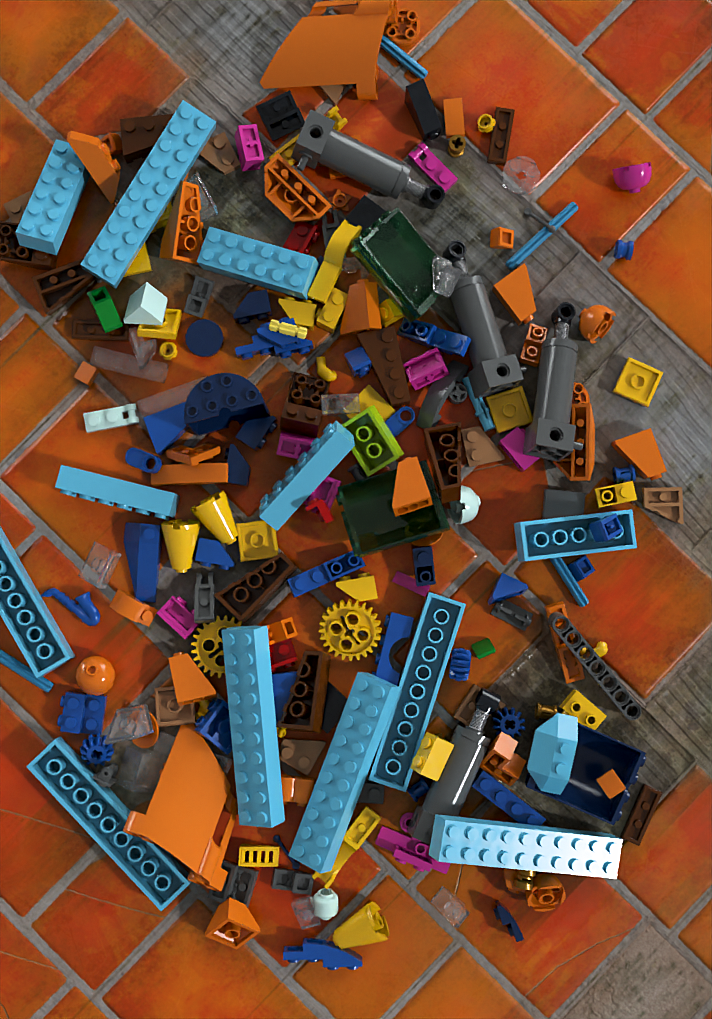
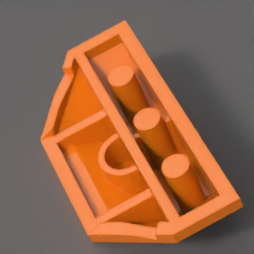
(97, 161)
(292, 193)
(580, 463)

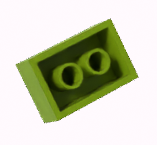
(373, 441)

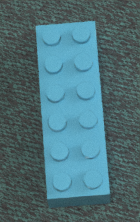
(53, 200)
(258, 262)
(306, 475)
(113, 490)
(570, 536)

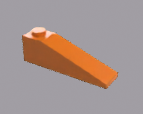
(183, 231)

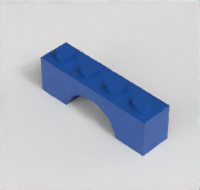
(398, 627)
(506, 800)

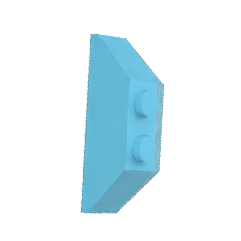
(553, 752)

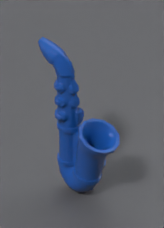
(84, 610)

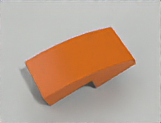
(454, 117)
(532, 345)

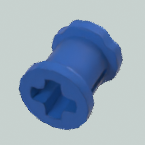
(623, 474)
(418, 789)

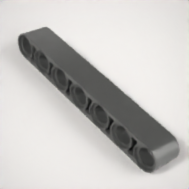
(600, 672)

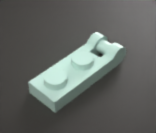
(110, 418)

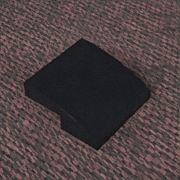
(280, 115)
(333, 709)

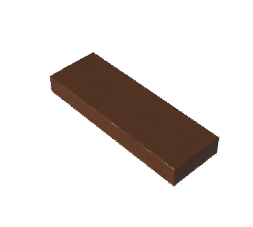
(500, 136)
(93, 331)
(641, 814)

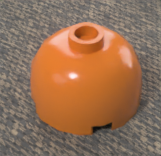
(595, 322)
(95, 675)
(545, 892)

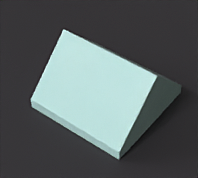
(146, 306)

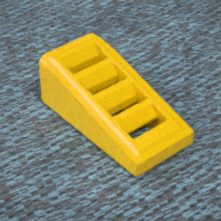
(259, 848)

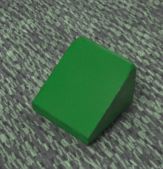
(483, 648)

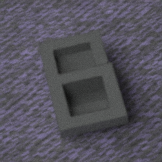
(199, 296)
(292, 880)

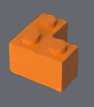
(502, 760)

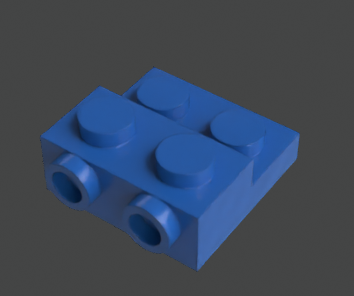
(82, 713)
(216, 726)

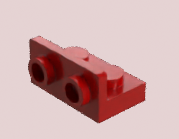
(302, 237)
(323, 513)
(282, 654)

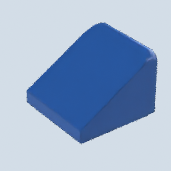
(581, 568)

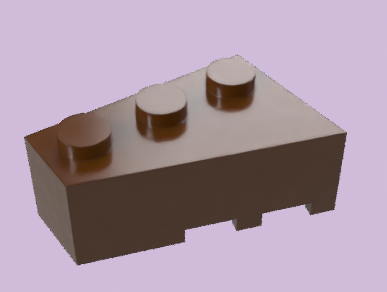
(61, 285)

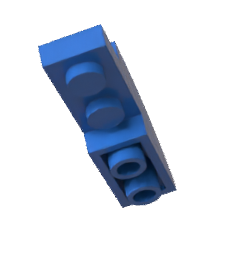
(433, 337)
(263, 347)
(324, 573)
(316, 949)

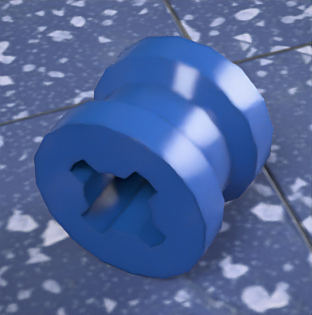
(623, 249)

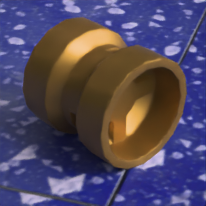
(524, 879)

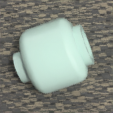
(326, 903)

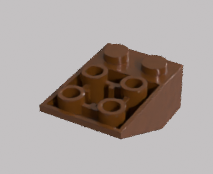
(14, 253)
(303, 405)

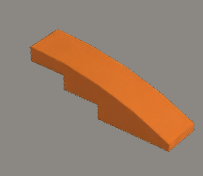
(197, 475)
(569, 664)

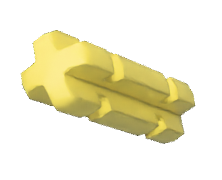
(288, 329)

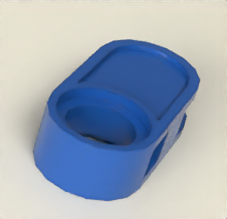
(396, 424)
(140, 459)

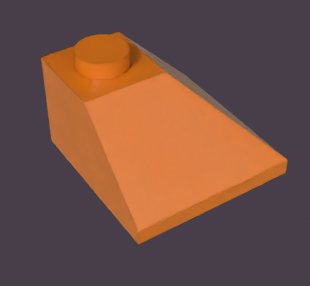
(232, 924)

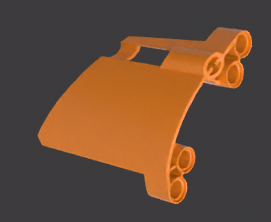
(333, 48)
(188, 809)

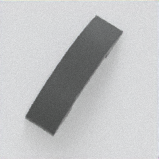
(438, 394)

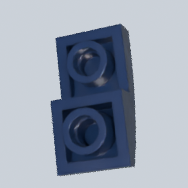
(503, 914)

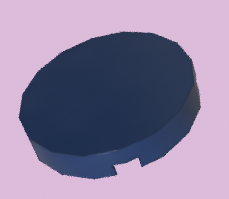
(204, 338)

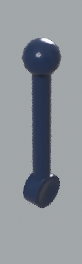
(296, 865)

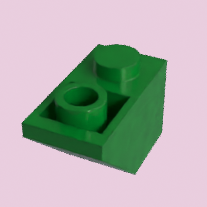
(104, 309)

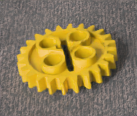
(210, 632)
(335, 637)

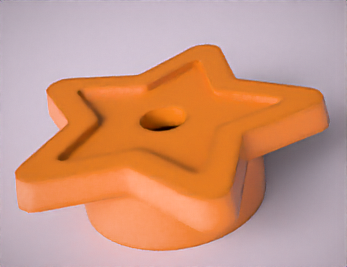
(340, 196)

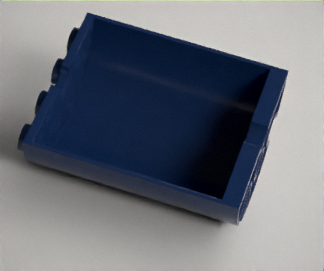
(220, 401)
(593, 758)

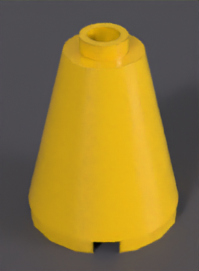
(217, 517)
(180, 542)
(362, 928)

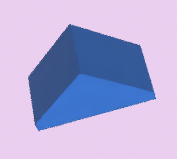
(605, 528)
(506, 588)

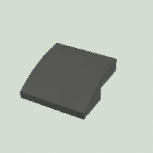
(562, 504)
(238, 884)

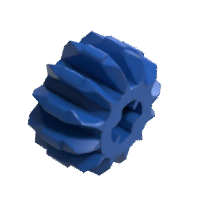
(460, 664)
(510, 716)
(95, 750)

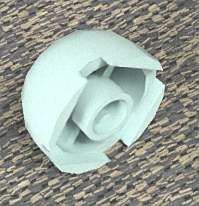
(466, 508)

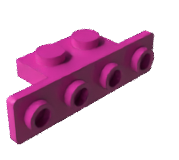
(404, 851)

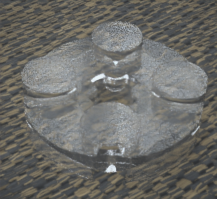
(522, 186)

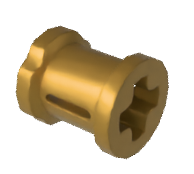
(456, 152)
(544, 711)

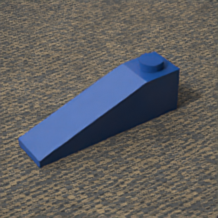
(143, 554)

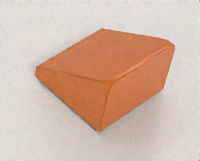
(113, 142)
(501, 238)
(86, 373)
(611, 783)

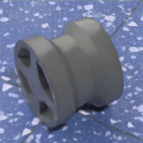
(457, 390)

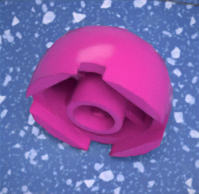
(633, 177)

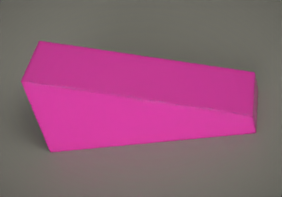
(410, 583)

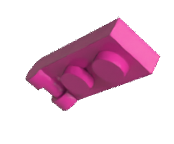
(433, 167)

